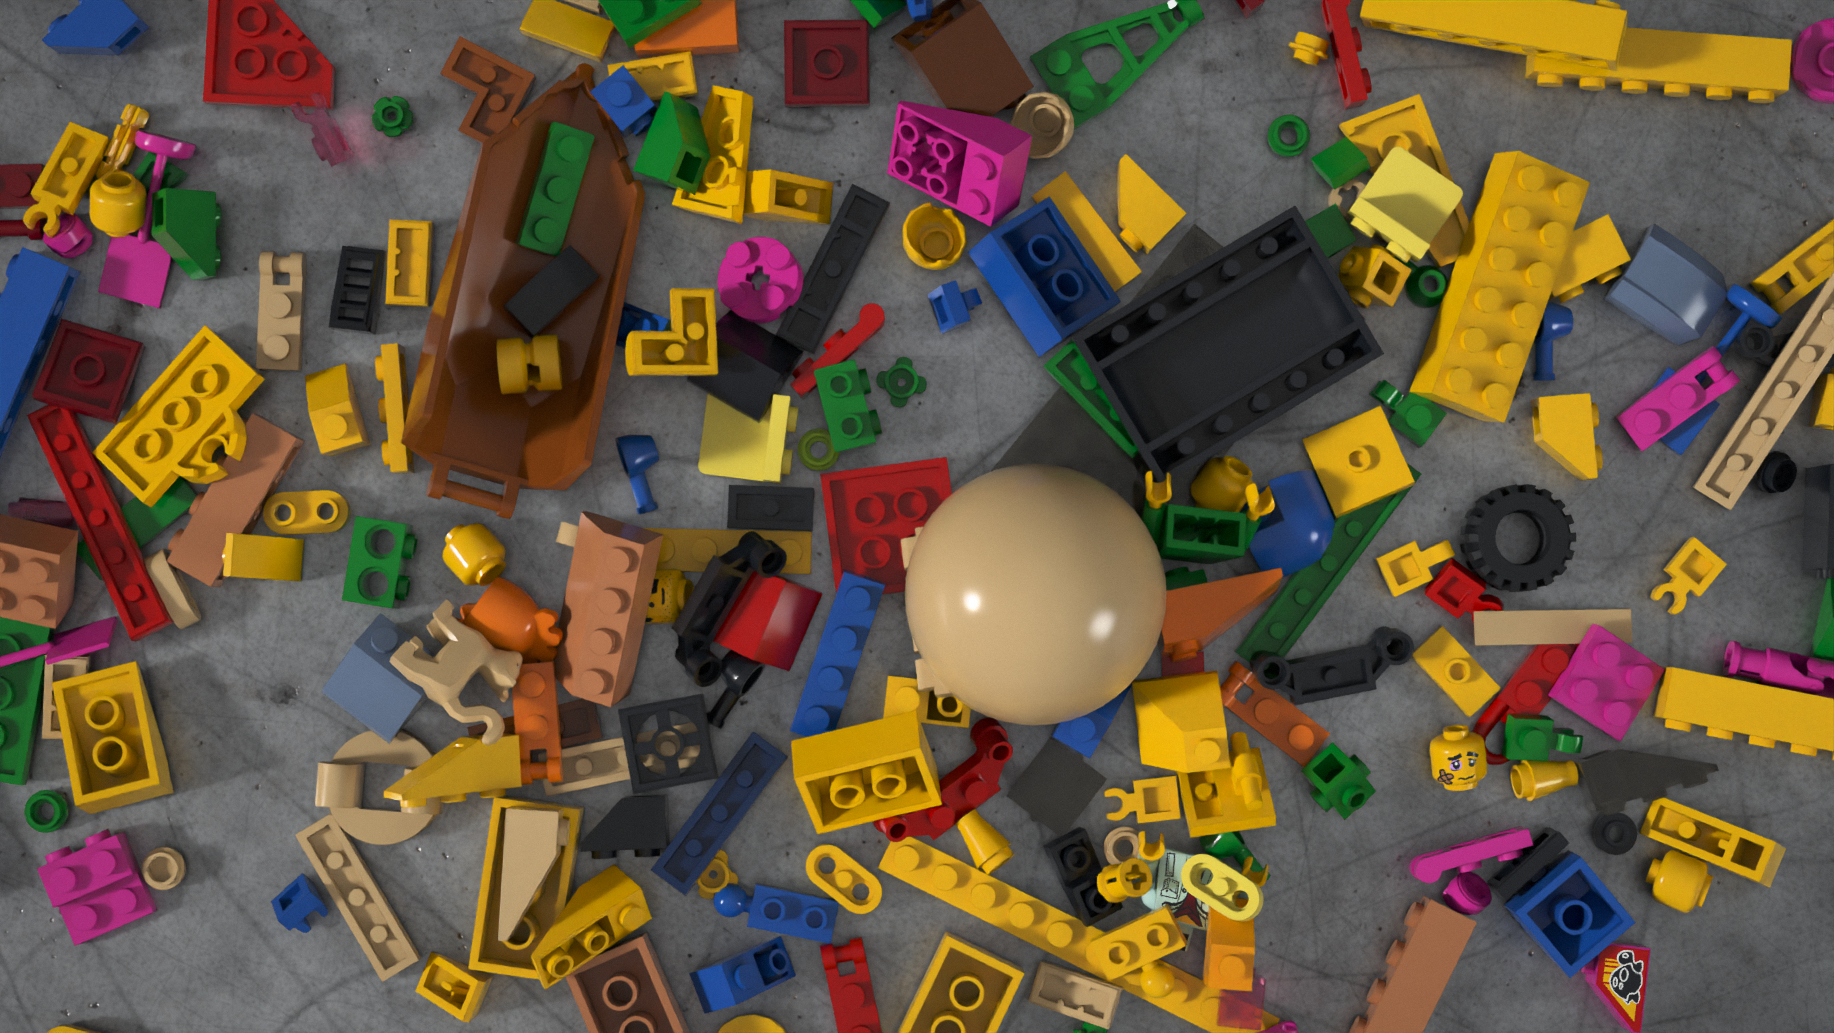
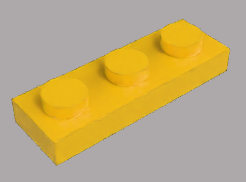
(393, 408)

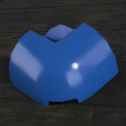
(1297, 527)

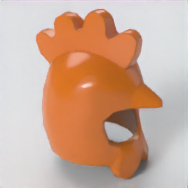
(514, 622)

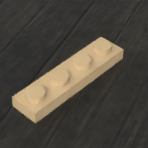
(607, 760)
(358, 897)

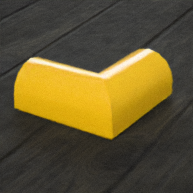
(684, 350)

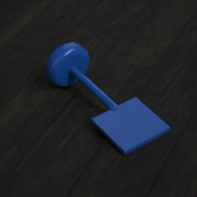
(1751, 308)

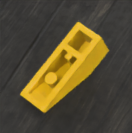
(1713, 841)

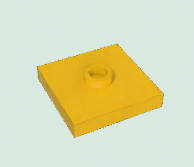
(1358, 462)

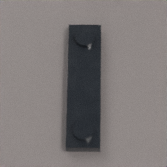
(833, 268)

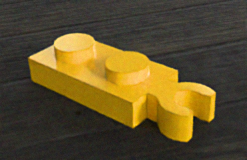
(66, 176)

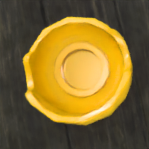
(934, 237)

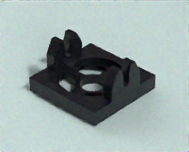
(641, 777)

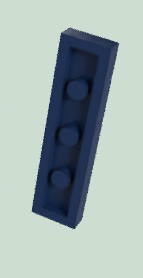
(719, 813)

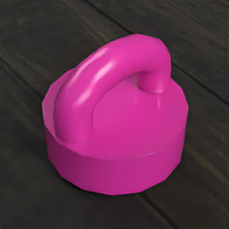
(70, 233)
(1467, 894)

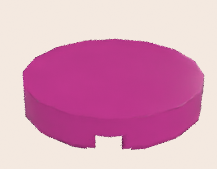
(1814, 61)

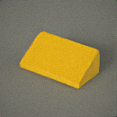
(568, 28)

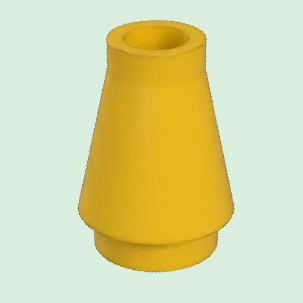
(1540, 778)
(986, 845)

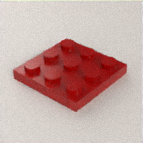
(876, 509)

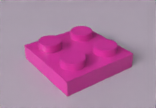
(1606, 682)

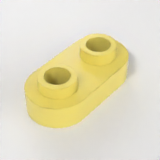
(1223, 888)

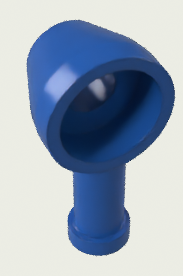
(1555, 323)
(638, 455)

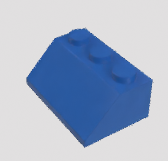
(1043, 276)

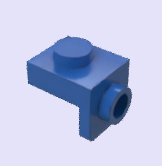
(625, 102)

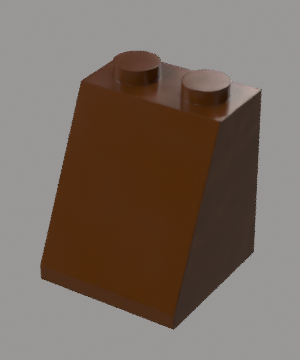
(964, 59)

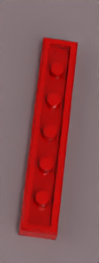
(100, 520)

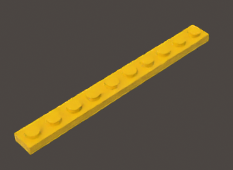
(1043, 926)

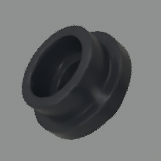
(1776, 472)
(1603, 827)

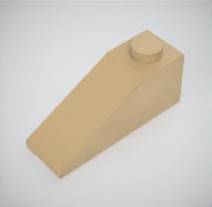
(530, 850)

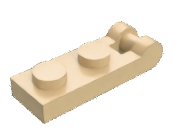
(281, 312)

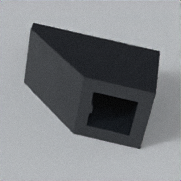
(632, 824)

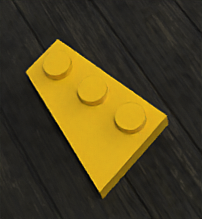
(727, 133)

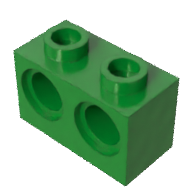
(367, 560)

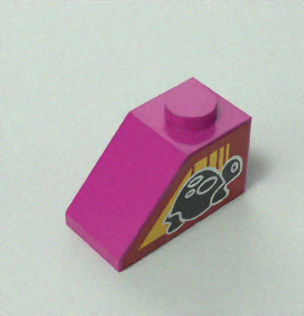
(1620, 981)

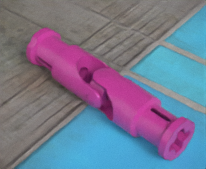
(1780, 669)

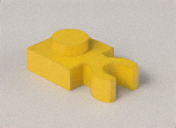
(1692, 571)
(1151, 799)

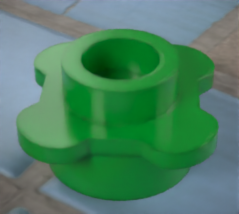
(904, 370)

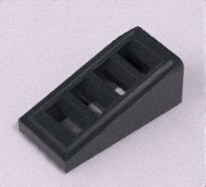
(368, 323)

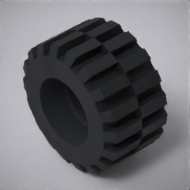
(1553, 538)

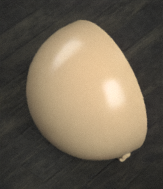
(1033, 595)

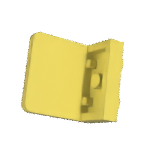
(1404, 205)
(744, 448)

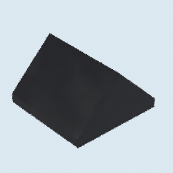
(750, 366)

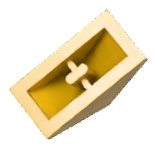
(453, 986)

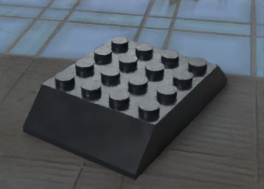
(1227, 345)

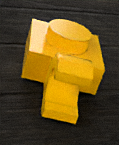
(1408, 566)

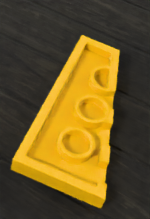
(1409, 127)

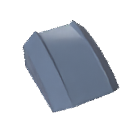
(1668, 287)

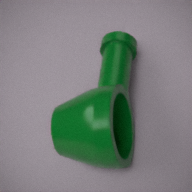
(1415, 284)
(1228, 845)

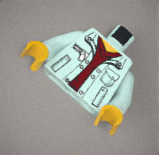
(1167, 885)

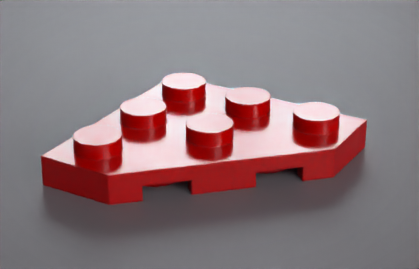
(261, 58)

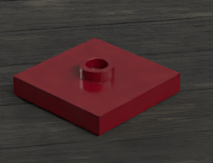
(826, 63)
(88, 371)

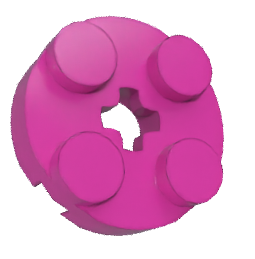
(743, 262)

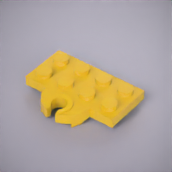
(183, 420)

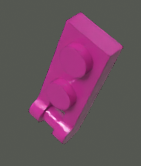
(1676, 399)
(1468, 854)

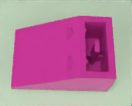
(960, 159)

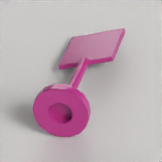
(133, 264)
(68, 643)

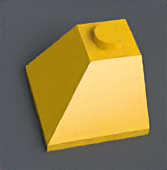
(1181, 722)

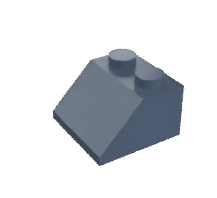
(371, 686)

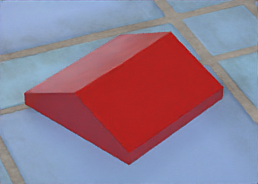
(769, 620)

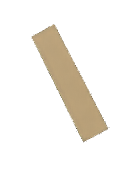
(1548, 626)

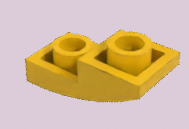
(263, 557)

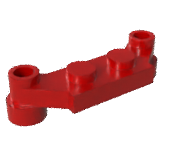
(960, 789)

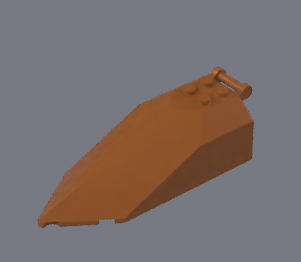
(456, 401)

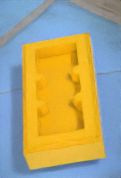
(663, 73)
(409, 263)
(1455, 671)

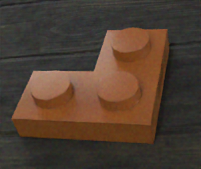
(498, 85)

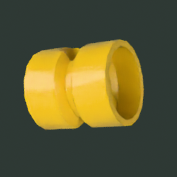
(514, 362)

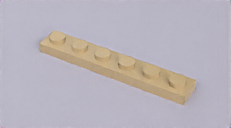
(1772, 403)

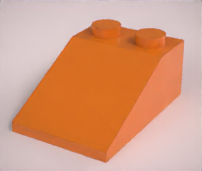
(1207, 610)

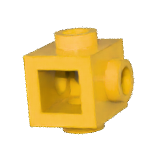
(1372, 276)

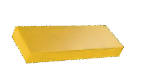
(1091, 231)

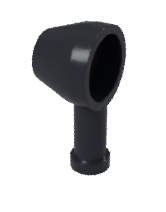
(740, 676)

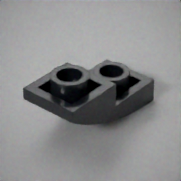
(551, 291)
(1077, 872)

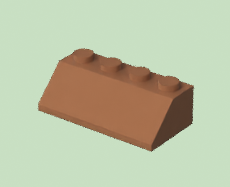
(605, 608)

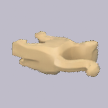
(462, 656)

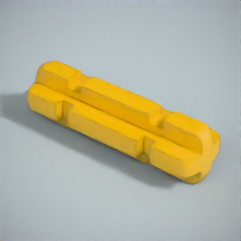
(123, 140)

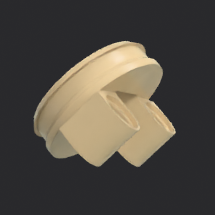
(342, 786)

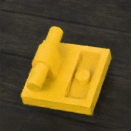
(1228, 797)

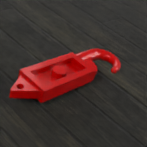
(1525, 690)

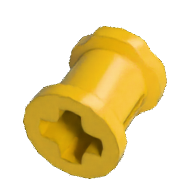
(1124, 887)

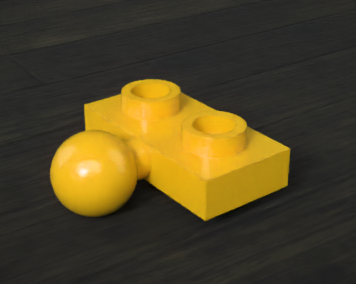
(1140, 945)

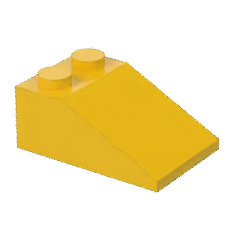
(111, 739)

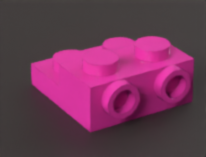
(97, 886)

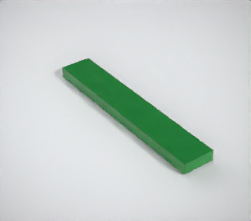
(1312, 586)

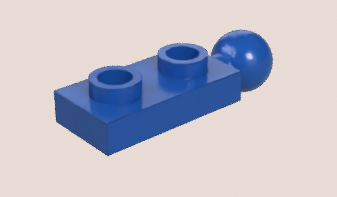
(780, 910)

